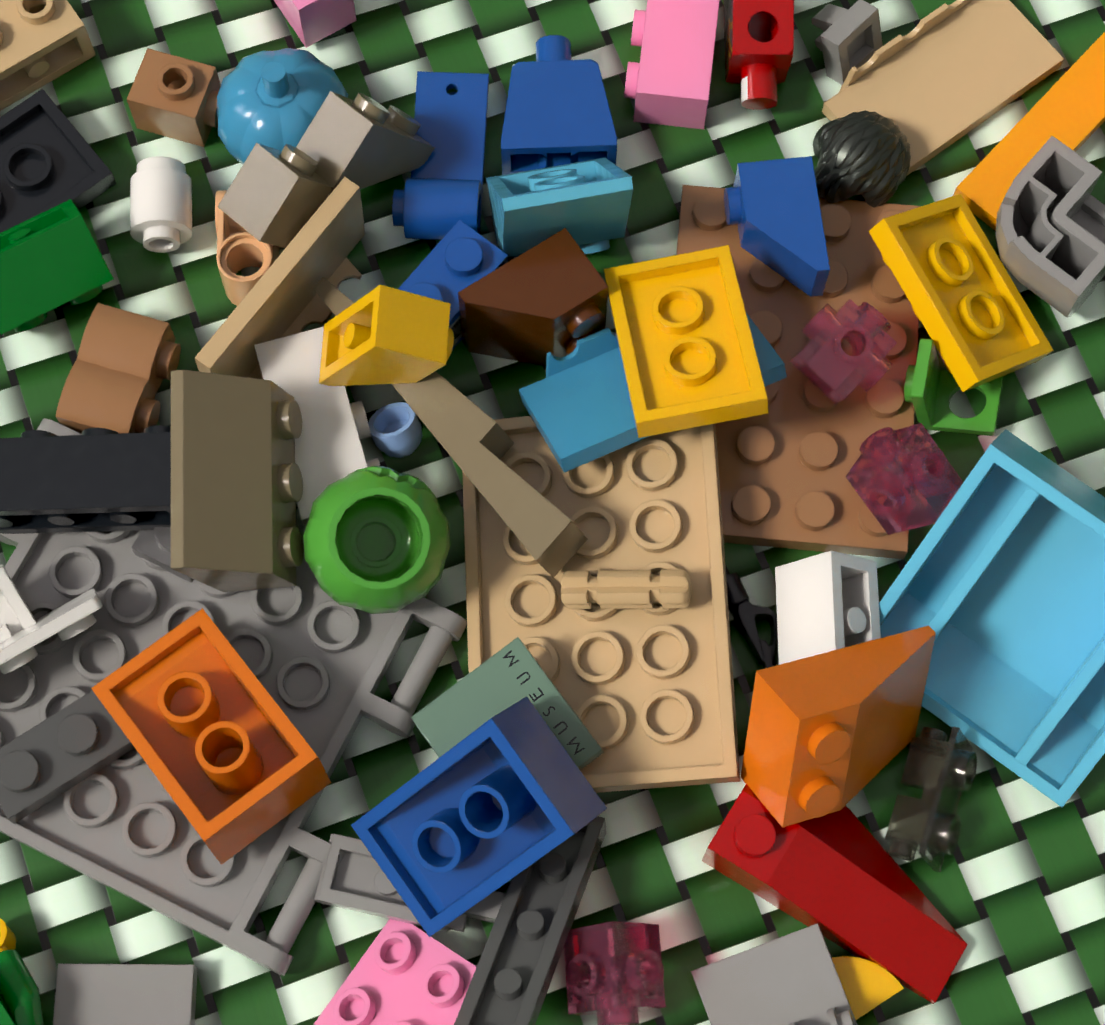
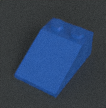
(478, 816)

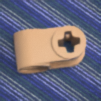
(237, 251)

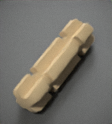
(626, 589)

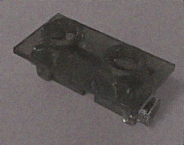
(931, 822)

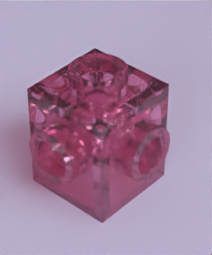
(825, 361)
(903, 478)
(614, 971)

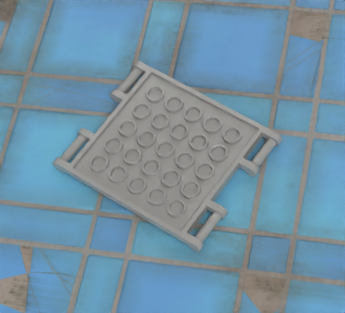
(300, 645)

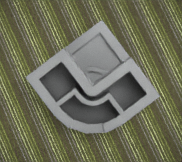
(1053, 228)

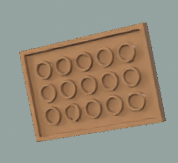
(789, 466)

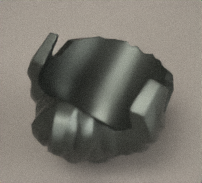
(860, 157)

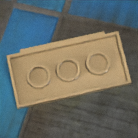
(949, 74)
(284, 296)

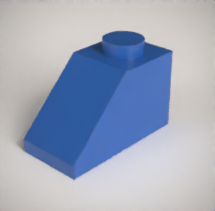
(781, 219)

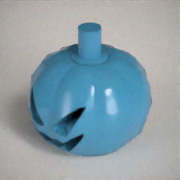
(272, 99)

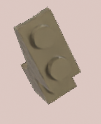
(346, 139)

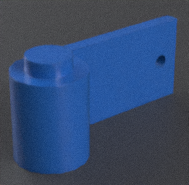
(453, 176)

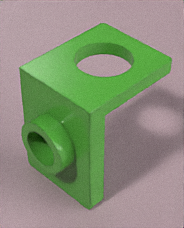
(932, 390)

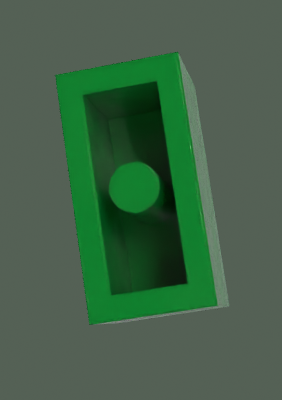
(47, 265)

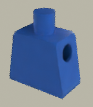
(556, 111)

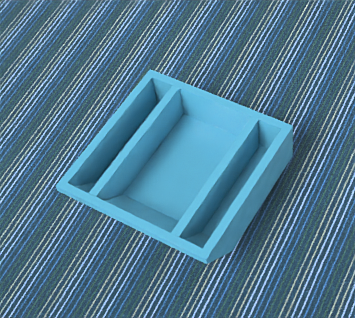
(1016, 615)

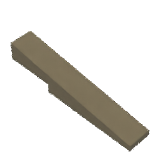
(477, 447)

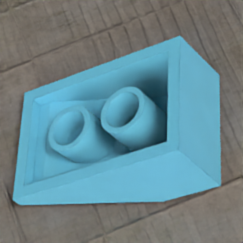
(581, 196)

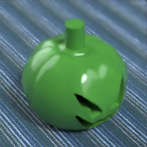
(377, 540)

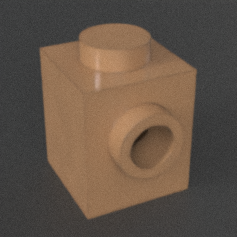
(175, 97)

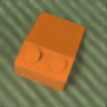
(833, 723)
(212, 735)

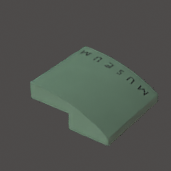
(495, 687)

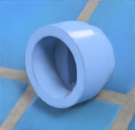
(396, 429)

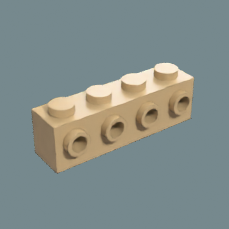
(38, 45)

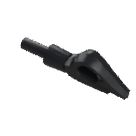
(745, 616)

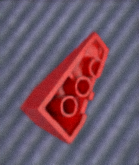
(846, 883)

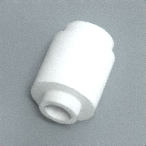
(161, 204)

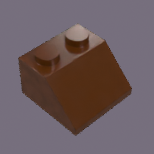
(535, 304)

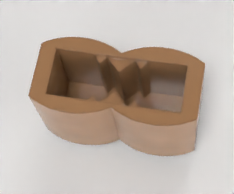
(118, 372)

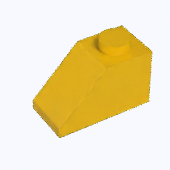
(386, 339)

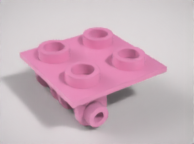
(402, 982)

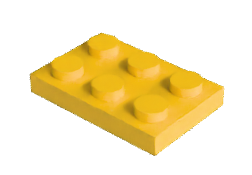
(960, 291)
(685, 341)

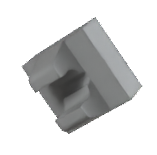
(848, 37)

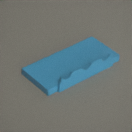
(586, 401)

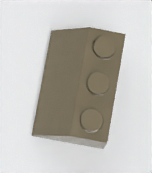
(234, 481)

